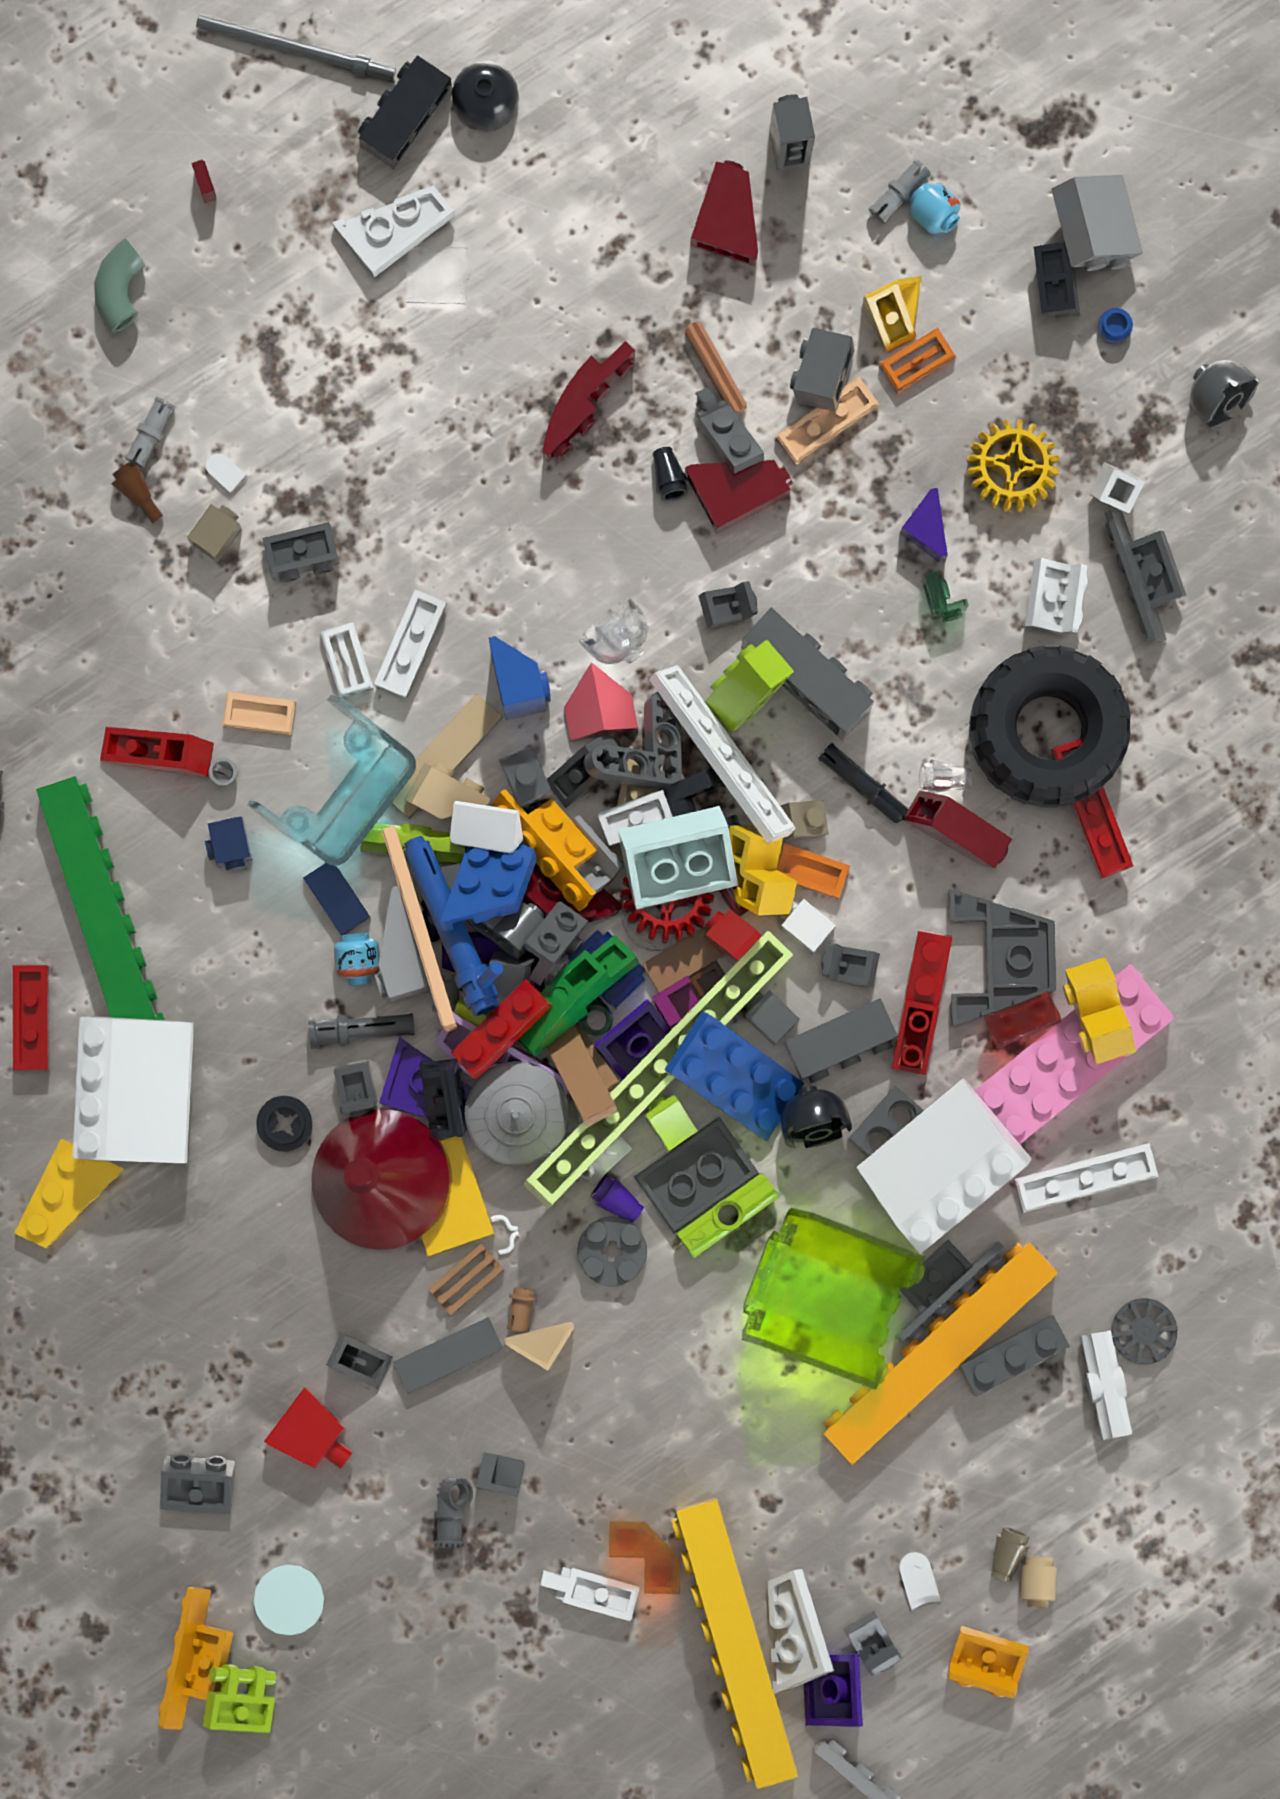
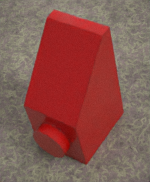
(731, 935)

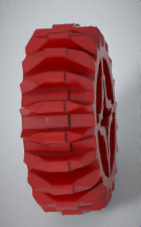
(665, 925)

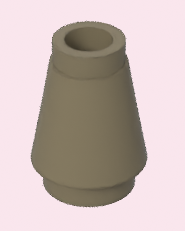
(1009, 1552)

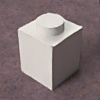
(1116, 487)
(807, 926)

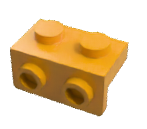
(987, 1662)

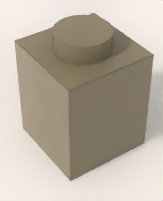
(215, 531)

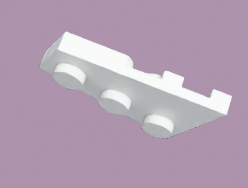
(391, 231)
(799, 1641)

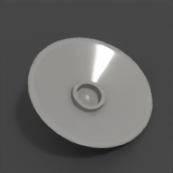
(517, 1113)

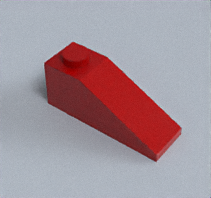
(157, 751)

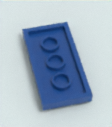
(733, 1075)

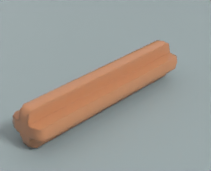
(715, 366)

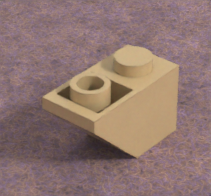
(437, 791)

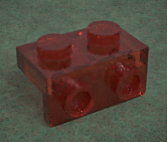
(1021, 1020)

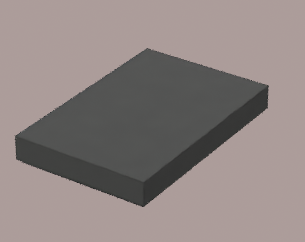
(696, 1175)

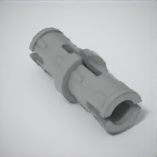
(899, 191)
(150, 432)

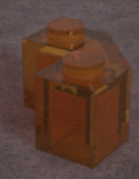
(639, 1540)

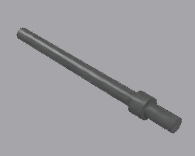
(360, 65)

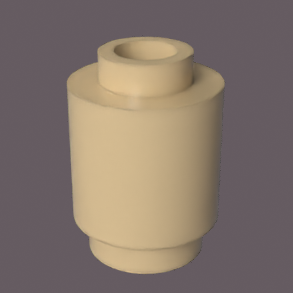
(1038, 1581)

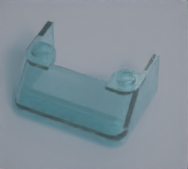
(359, 799)

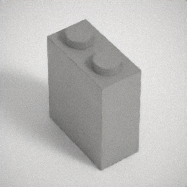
(1097, 222)

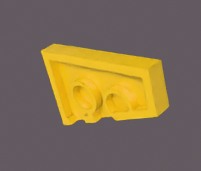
(64, 1194)

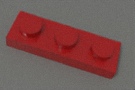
(30, 1017)
(501, 1029)

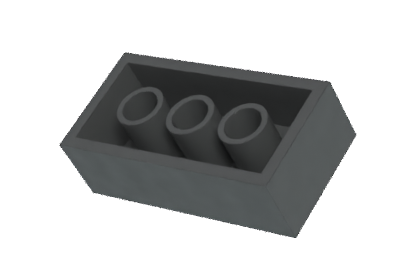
(816, 680)

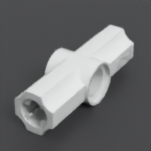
(1106, 1385)

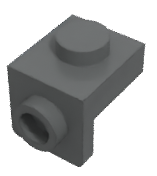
(728, 605)
(849, 965)
(355, 1088)
(873, 1644)

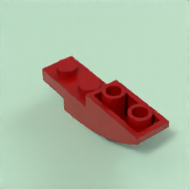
(921, 1002)

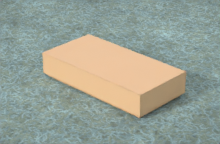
(259, 714)

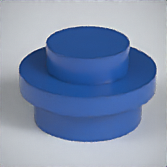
(1115, 325)

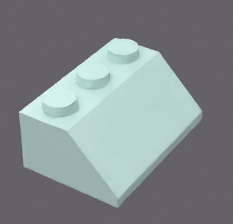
(678, 857)

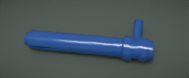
(471, 975)

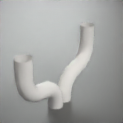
(512, 1228)

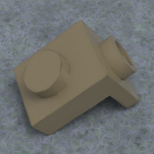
(808, 819)

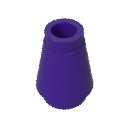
(615, 1198)

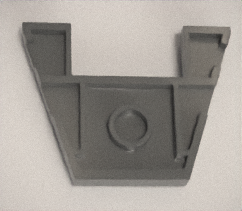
(1017, 956)

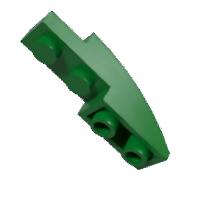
(576, 988)

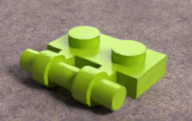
(240, 1711)

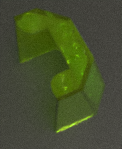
(828, 1296)

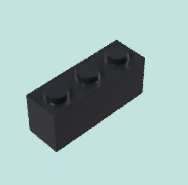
(404, 111)

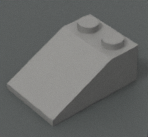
(399, 960)

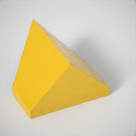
(894, 311)

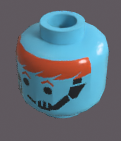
(935, 208)
(357, 958)

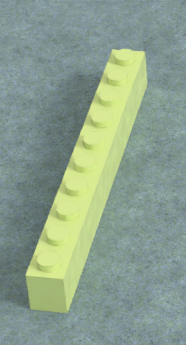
(649, 1077)

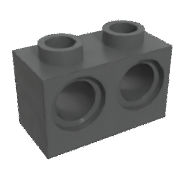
(881, 1120)

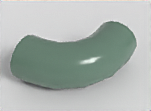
(112, 286)

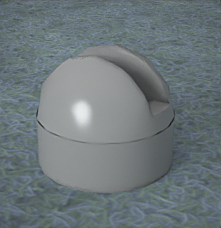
(220, 778)

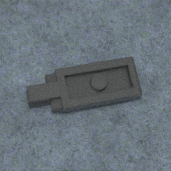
(727, 432)

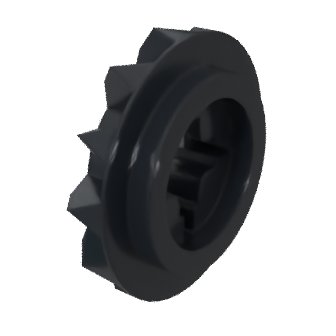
(287, 1107)

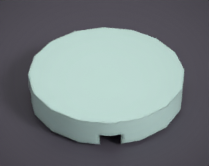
(289, 1599)

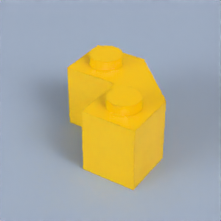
(759, 883)
(1098, 1008)

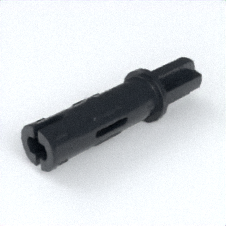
(863, 783)

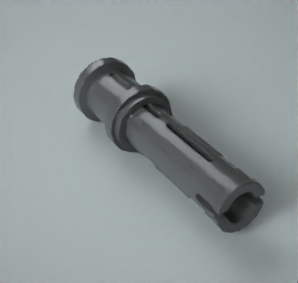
(342, 1030)

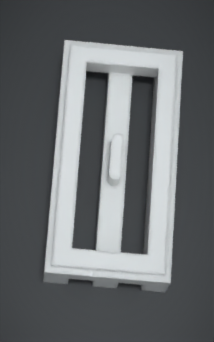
(355, 687)

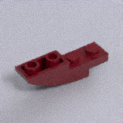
(574, 408)

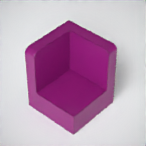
(676, 1001)

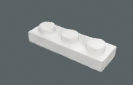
(410, 644)

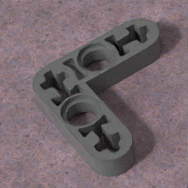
(648, 760)

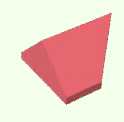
(599, 707)

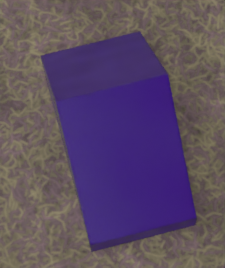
(926, 527)

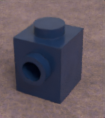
(229, 844)

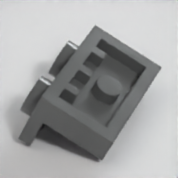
(197, 1484)

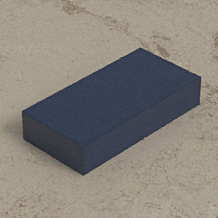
(336, 898)

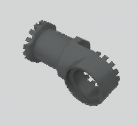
(450, 1514)

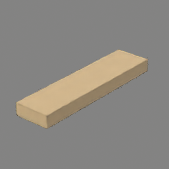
(453, 744)

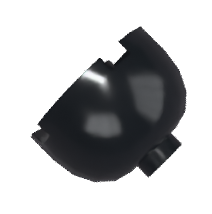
(485, 96)
(814, 1118)

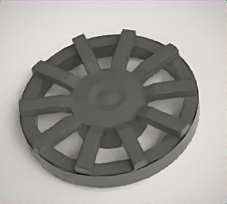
(1144, 1331)

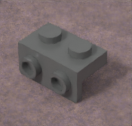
(301, 552)
(553, 940)

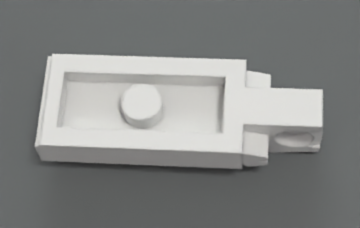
(593, 1592)

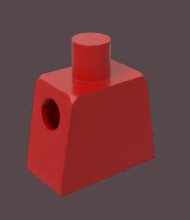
(309, 1433)

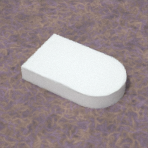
(224, 472)

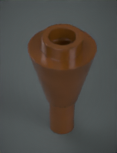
(133, 486)

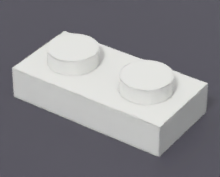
(633, 813)

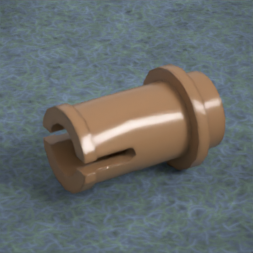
(521, 1309)

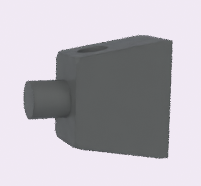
(526, 779)

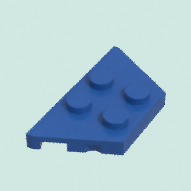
(488, 885)

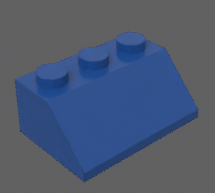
(519, 682)

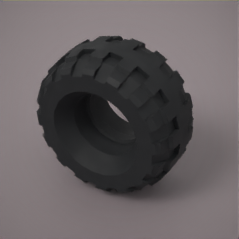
(1081, 684)

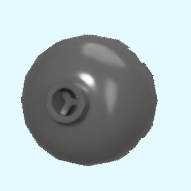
(1220, 389)

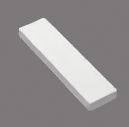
(1086, 1178)

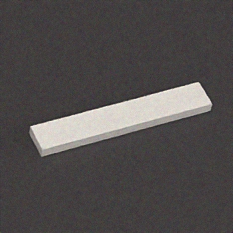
(722, 754)

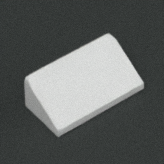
(485, 827)

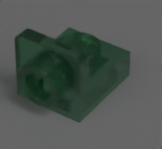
(936, 596)

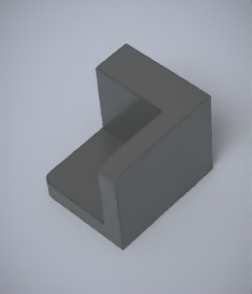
(500, 1474)

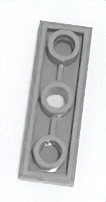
(858, 1776)

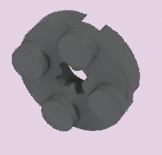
(624, 1267)

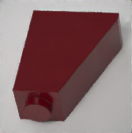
(727, 215)
(737, 496)
(958, 828)

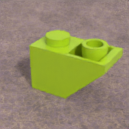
(669, 1121)

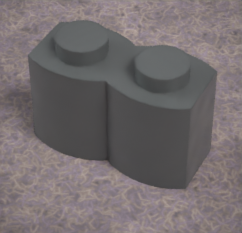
(511, 930)

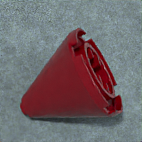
(381, 1179)

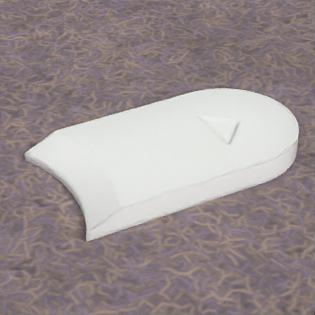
(918, 1580)

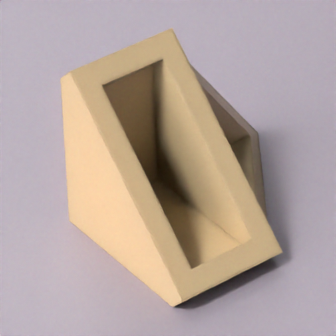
(541, 1345)

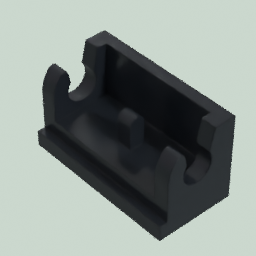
(1056, 281)
(443, 1098)

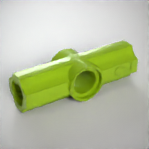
(440, 841)
(746, 1200)

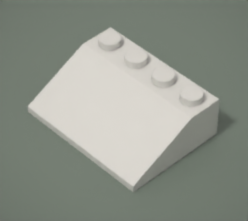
(133, 1090)
(943, 1165)

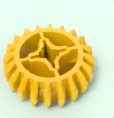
(996, 463)

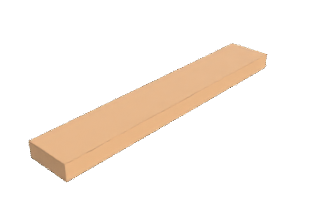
(419, 929)

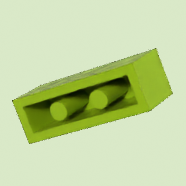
(748, 684)

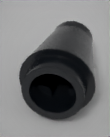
(669, 476)

